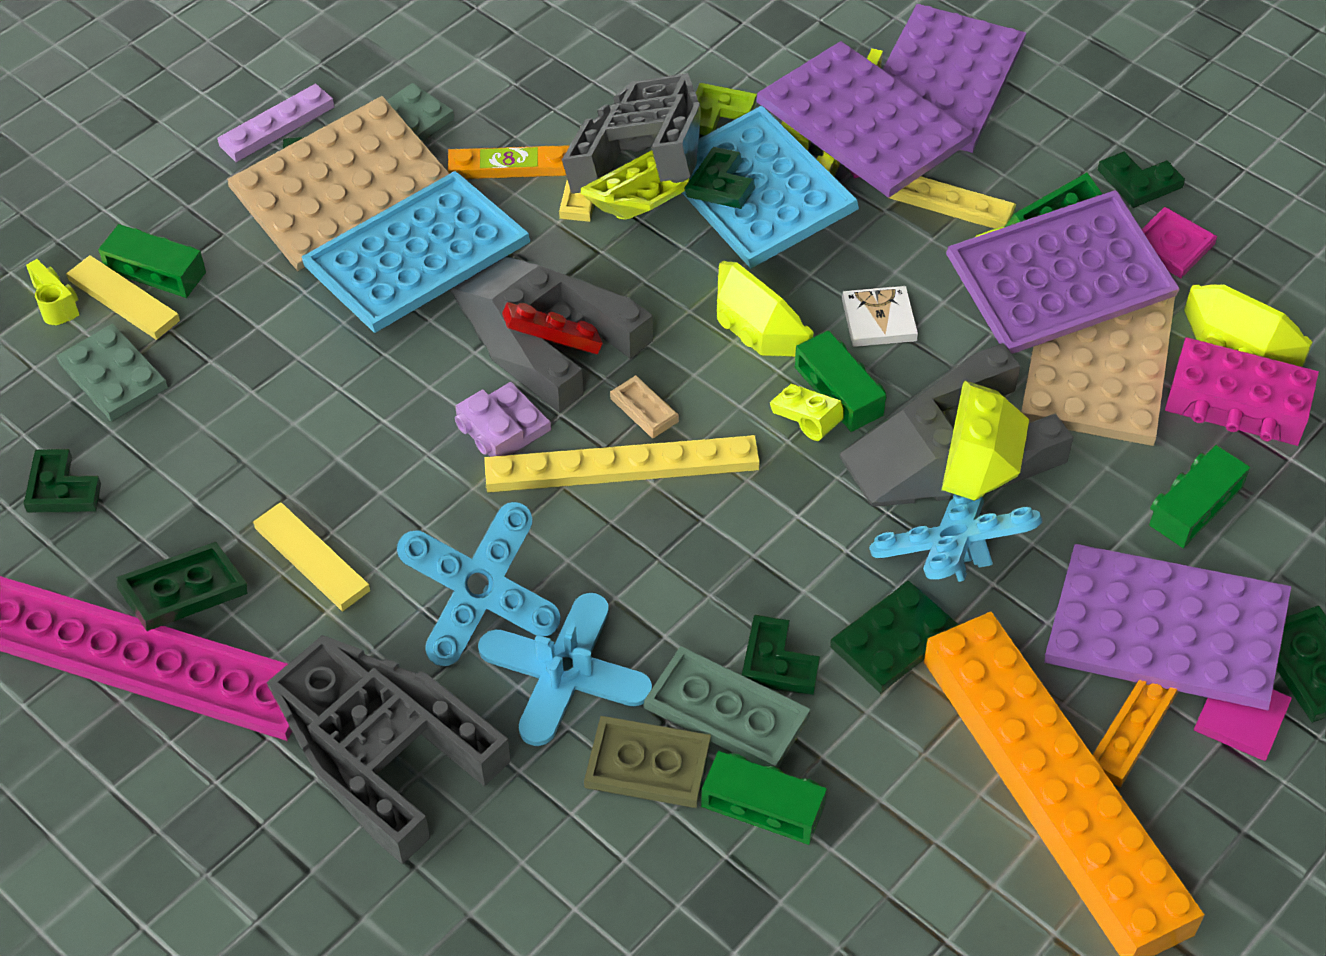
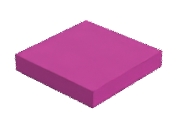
(1178, 241)
(1244, 726)

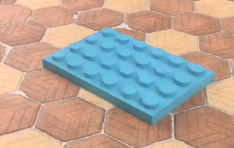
(790, 195)
(415, 251)

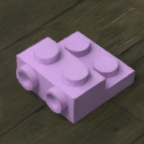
(501, 420)

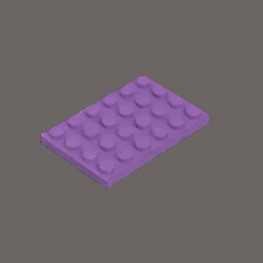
(955, 63)
(864, 118)
(1061, 272)
(1169, 626)

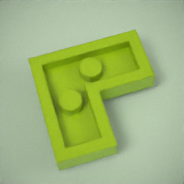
(722, 102)

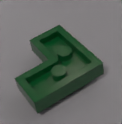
(716, 182)
(1140, 185)
(54, 490)
(771, 665)

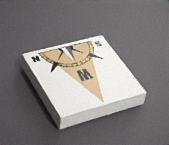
(879, 316)

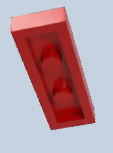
(552, 327)

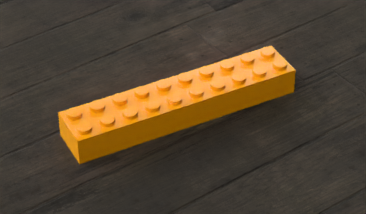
(1062, 789)

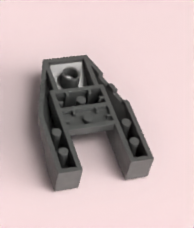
(644, 114)
(535, 359)
(910, 448)
(360, 715)

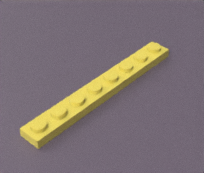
(621, 463)

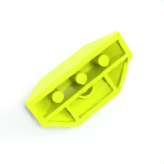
(632, 189)
(757, 313)
(1244, 324)
(984, 443)

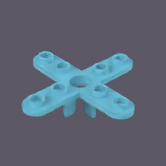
(957, 538)
(499, 596)
(545, 661)

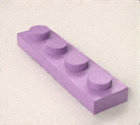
(275, 122)

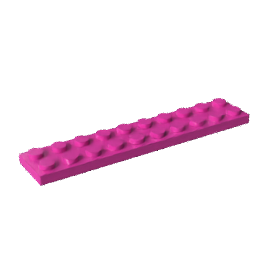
(151, 663)

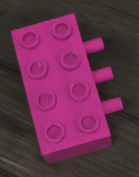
(1242, 391)

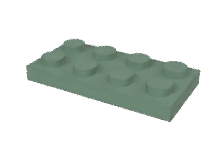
(727, 707)

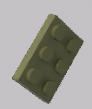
(647, 761)

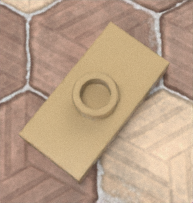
(644, 406)

